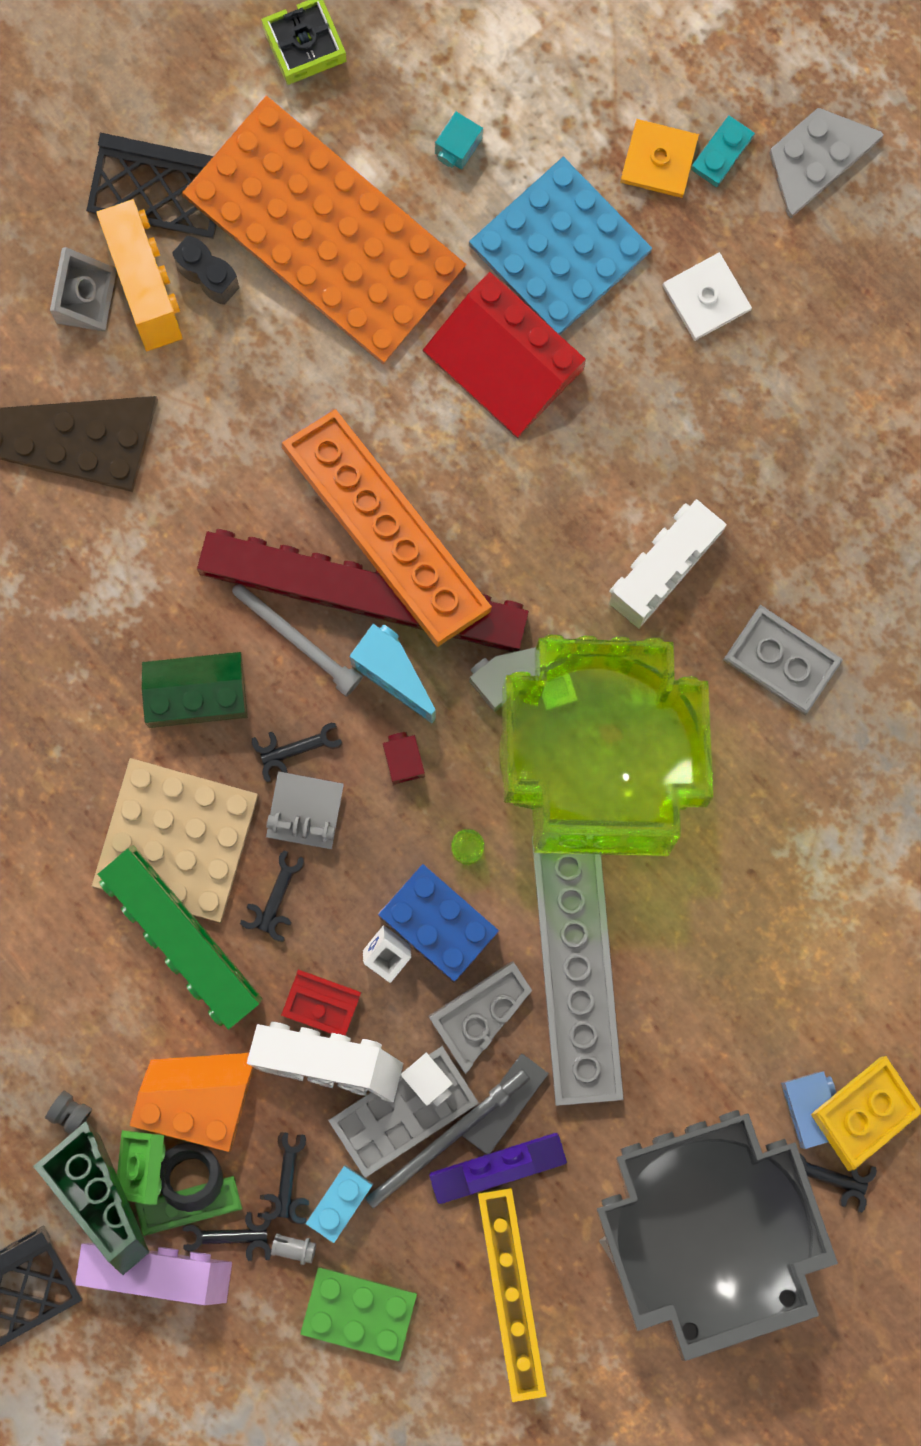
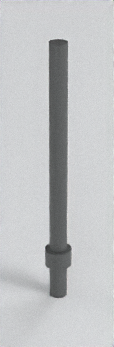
(499, 1096)

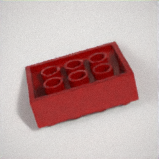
(504, 355)

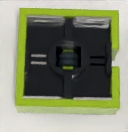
(304, 40)

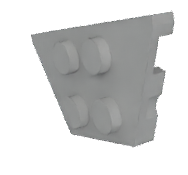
(818, 154)

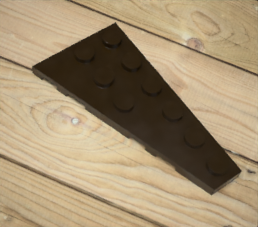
(80, 439)

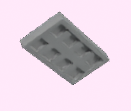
(382, 1130)

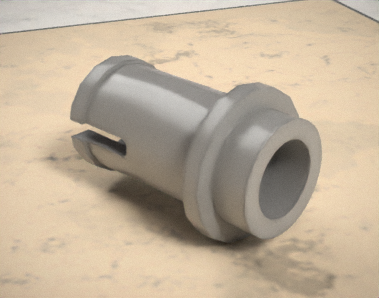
(294, 1248)

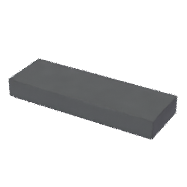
(492, 1127)

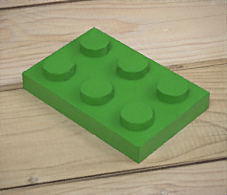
(358, 1313)

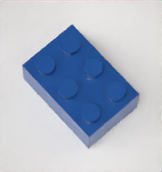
(438, 923)

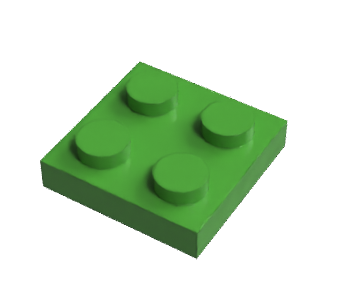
(140, 1166)

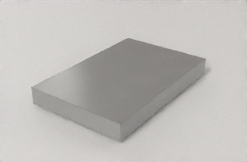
(783, 659)

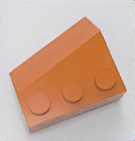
(194, 1098)

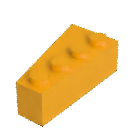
(140, 275)

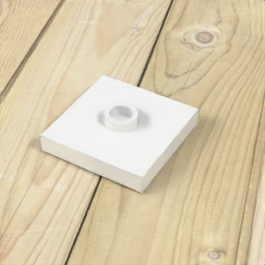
(707, 296)

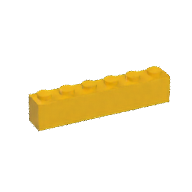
(511, 1294)

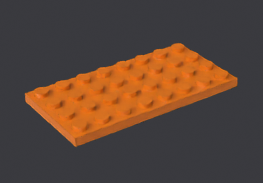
(324, 229)

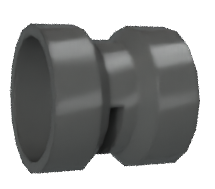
(61, 1111)

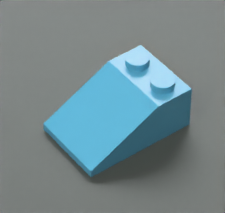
(386, 664)

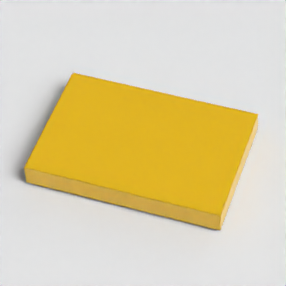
(866, 1113)

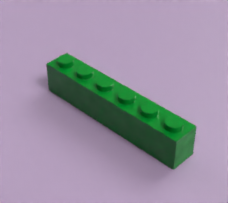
(179, 937)

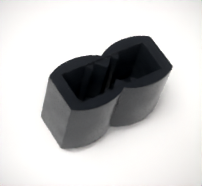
(200, 267)

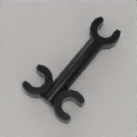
(272, 756)
(266, 920)
(854, 1185)
(284, 1205)
(256, 1235)

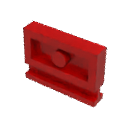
(321, 1003)

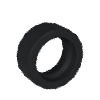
(205, 1196)

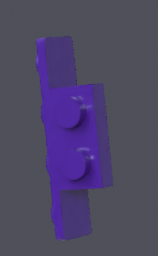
(497, 1168)

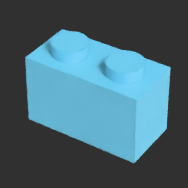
(339, 1203)

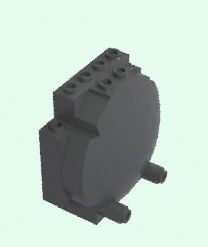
(715, 1235)

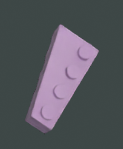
(159, 1275)

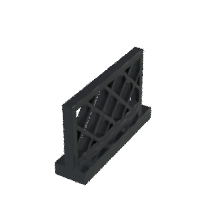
(154, 156)
(17, 1254)

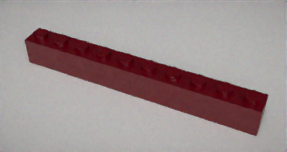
(339, 586)

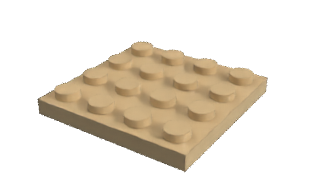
(184, 830)

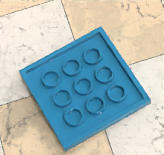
(560, 246)

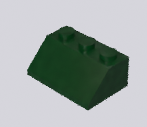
(193, 690)

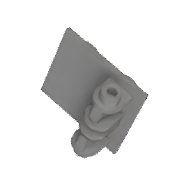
(304, 810)

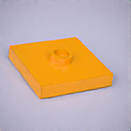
(659, 158)

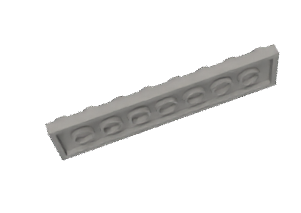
(578, 978)

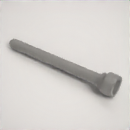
(345, 678)

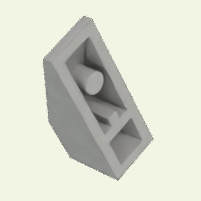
(490, 675)

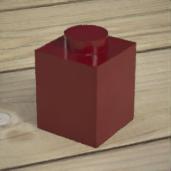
(403, 758)

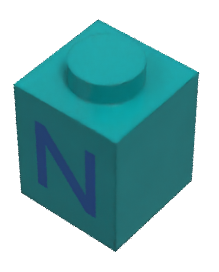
(458, 141)

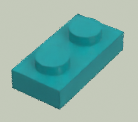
(722, 151)

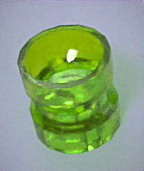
(470, 850)

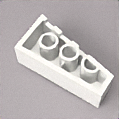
(666, 563)
(325, 1060)

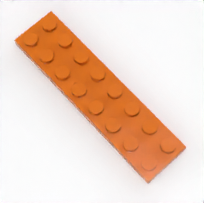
(386, 527)

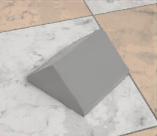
(82, 291)

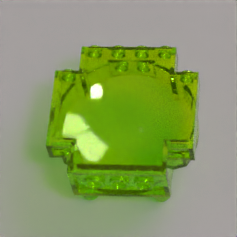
(605, 746)

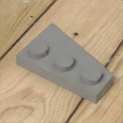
(479, 1013)

